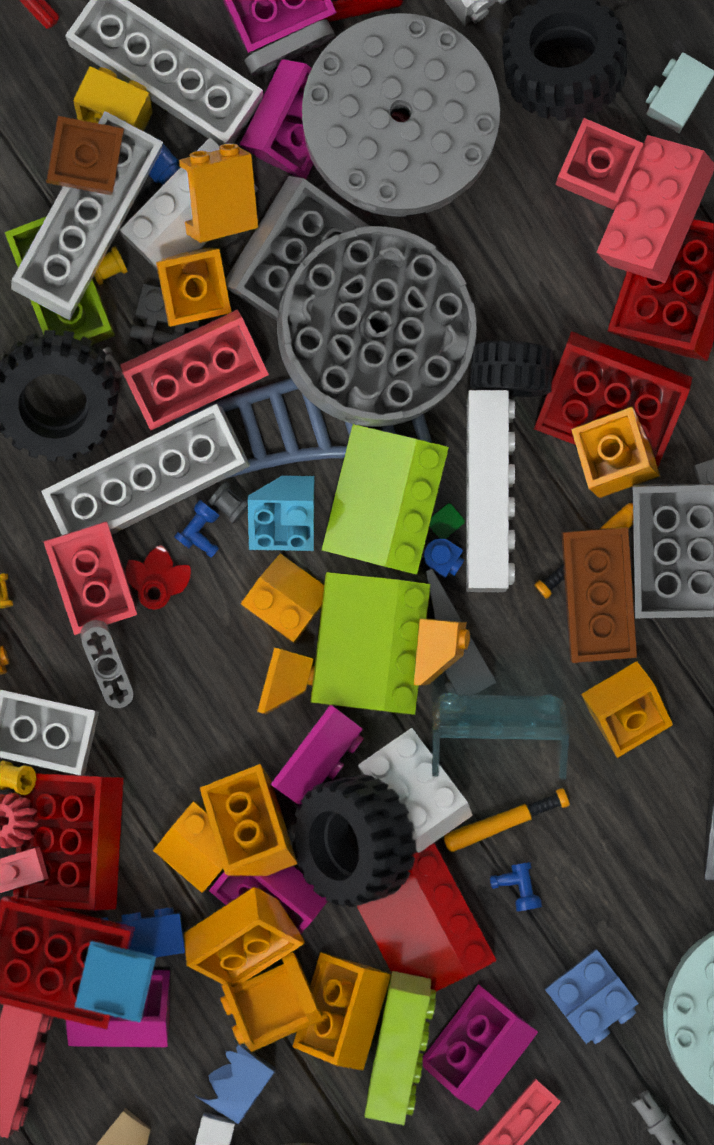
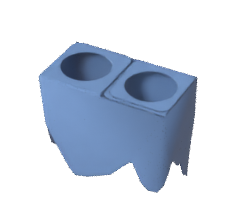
(239, 1082)

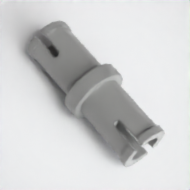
(656, 1121)

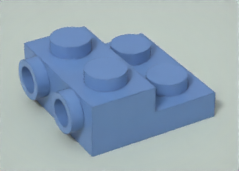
(592, 997)

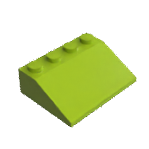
(385, 499)
(369, 643)

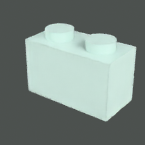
(680, 92)

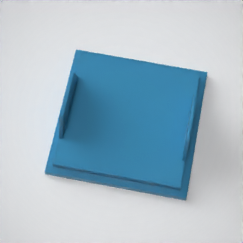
(115, 981)

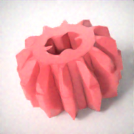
(15, 820)

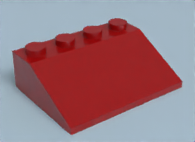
(674, 313)
(603, 380)
(77, 841)
(428, 925)
(46, 956)

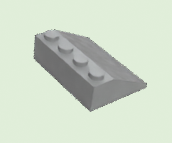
(286, 235)
(673, 550)

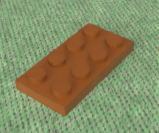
(599, 594)

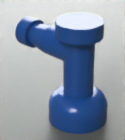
(191, 533)
(520, 876)

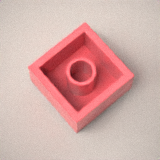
(599, 163)

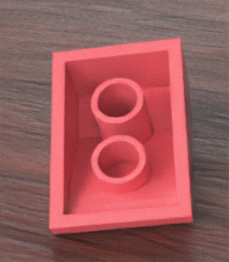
(90, 576)

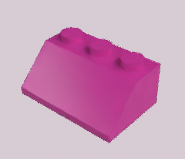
(269, 20)
(277, 124)
(319, 755)
(286, 885)
(150, 1032)
(478, 1048)

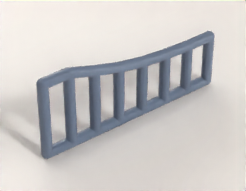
(293, 453)

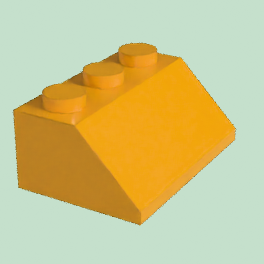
(248, 824)
(241, 938)
(350, 1005)

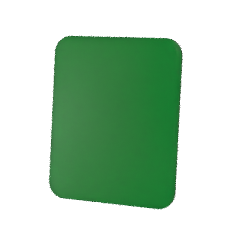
(446, 521)

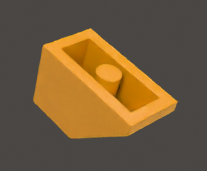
(438, 648)

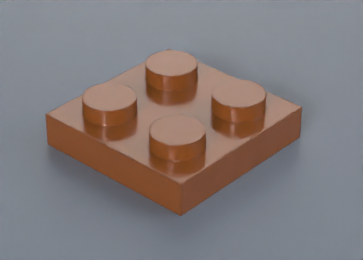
(85, 155)

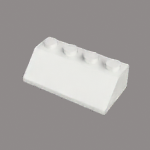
(159, 225)

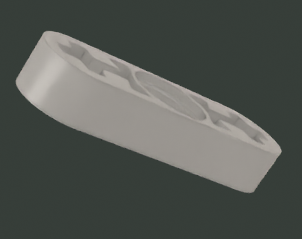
(289, 47)
(108, 651)

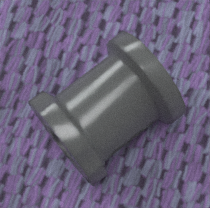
(229, 503)

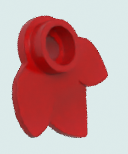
(157, 573)

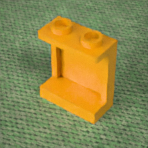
(220, 193)
(271, 1005)

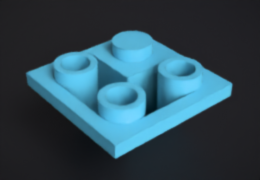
(283, 515)

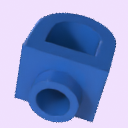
(443, 557)

